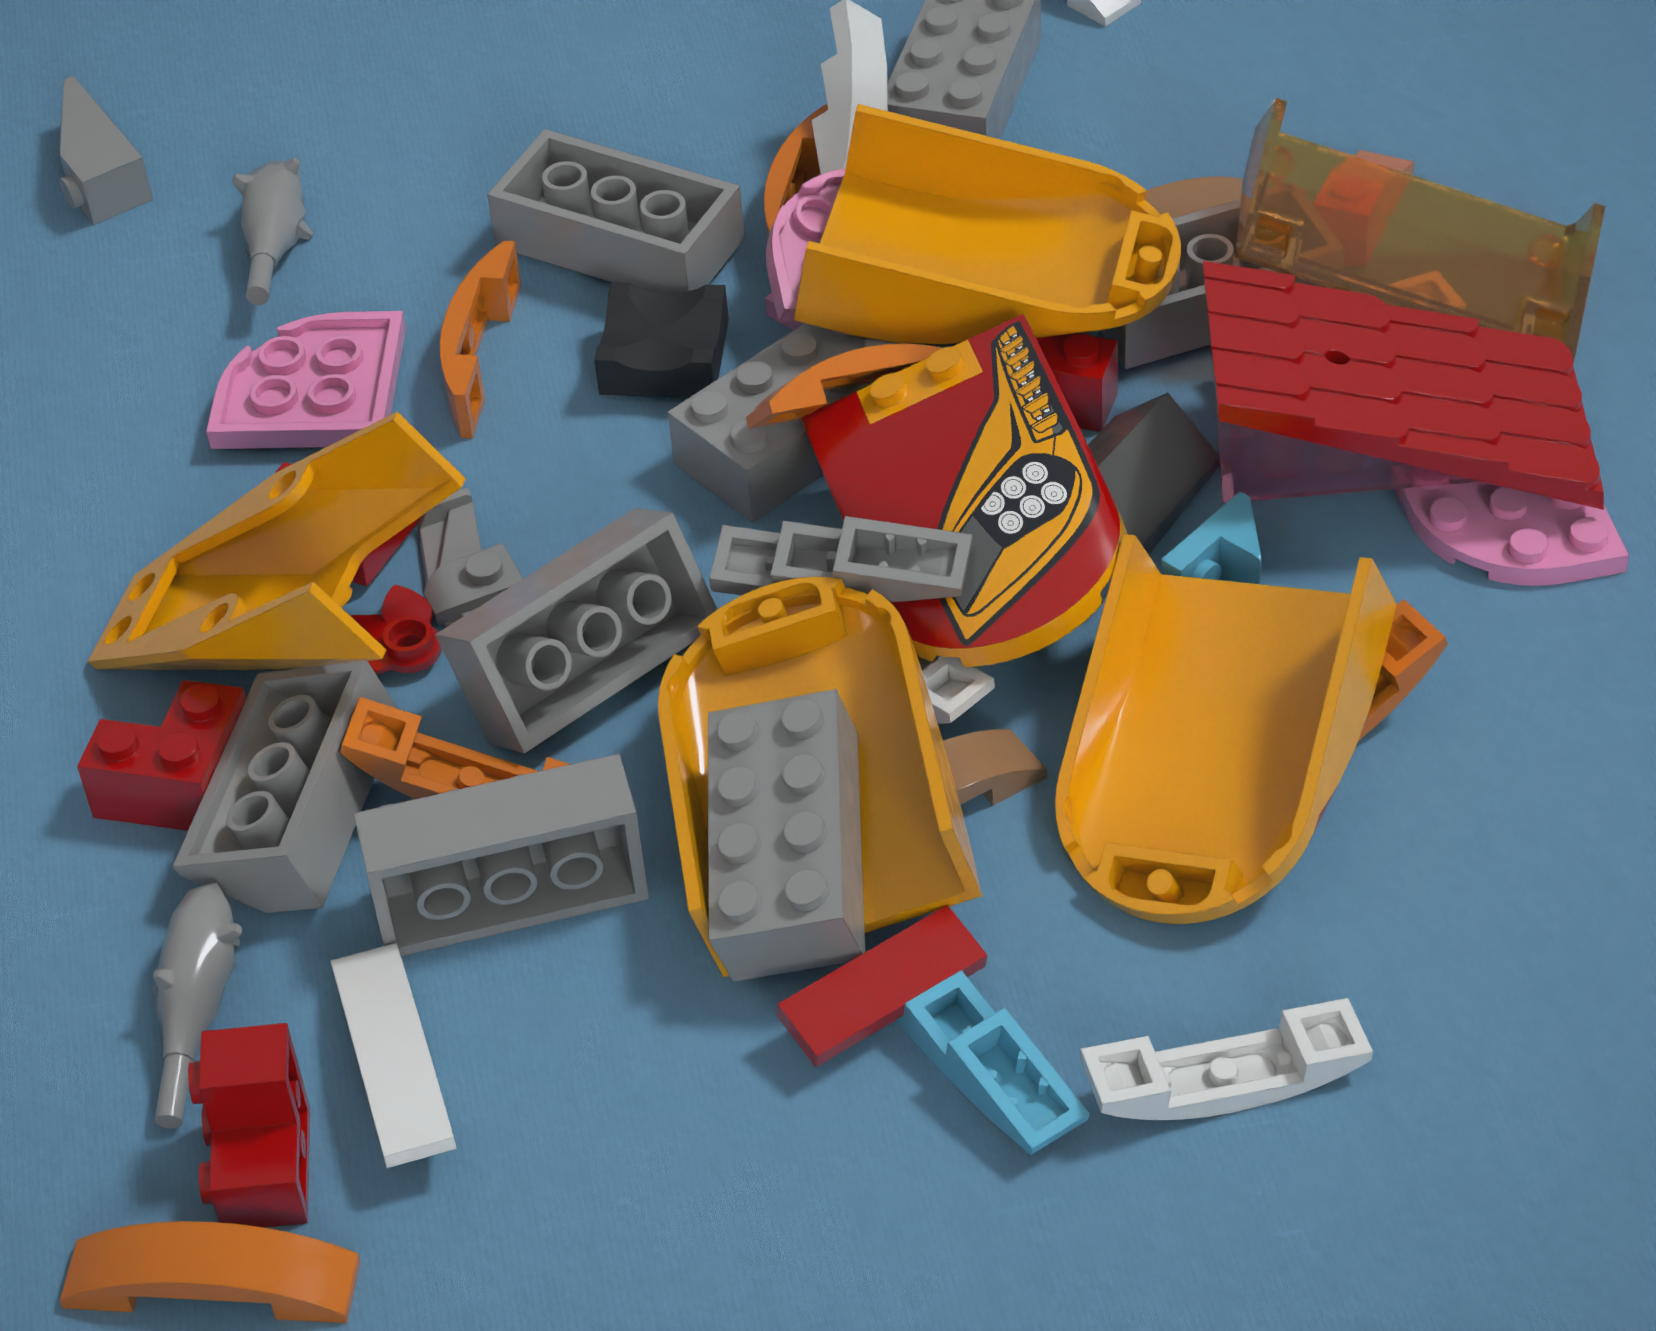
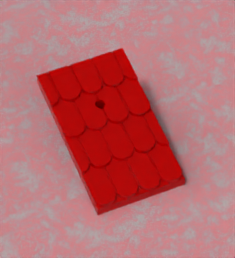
(1374, 396)

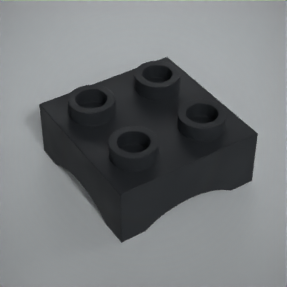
(661, 341)

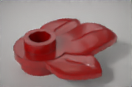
(403, 631)

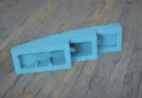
(992, 1063)

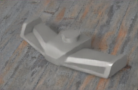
(455, 566)

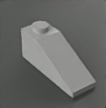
(98, 161)

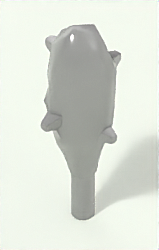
(270, 220)
(190, 987)

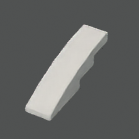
(850, 79)
(393, 1056)

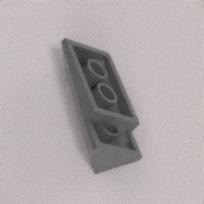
(1152, 466)

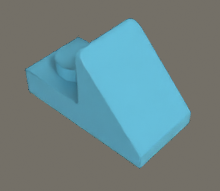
(1221, 547)

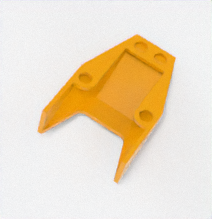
(278, 564)

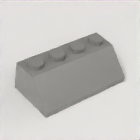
(283, 791)

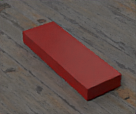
(877, 984)

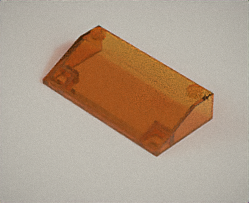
(1410, 238)

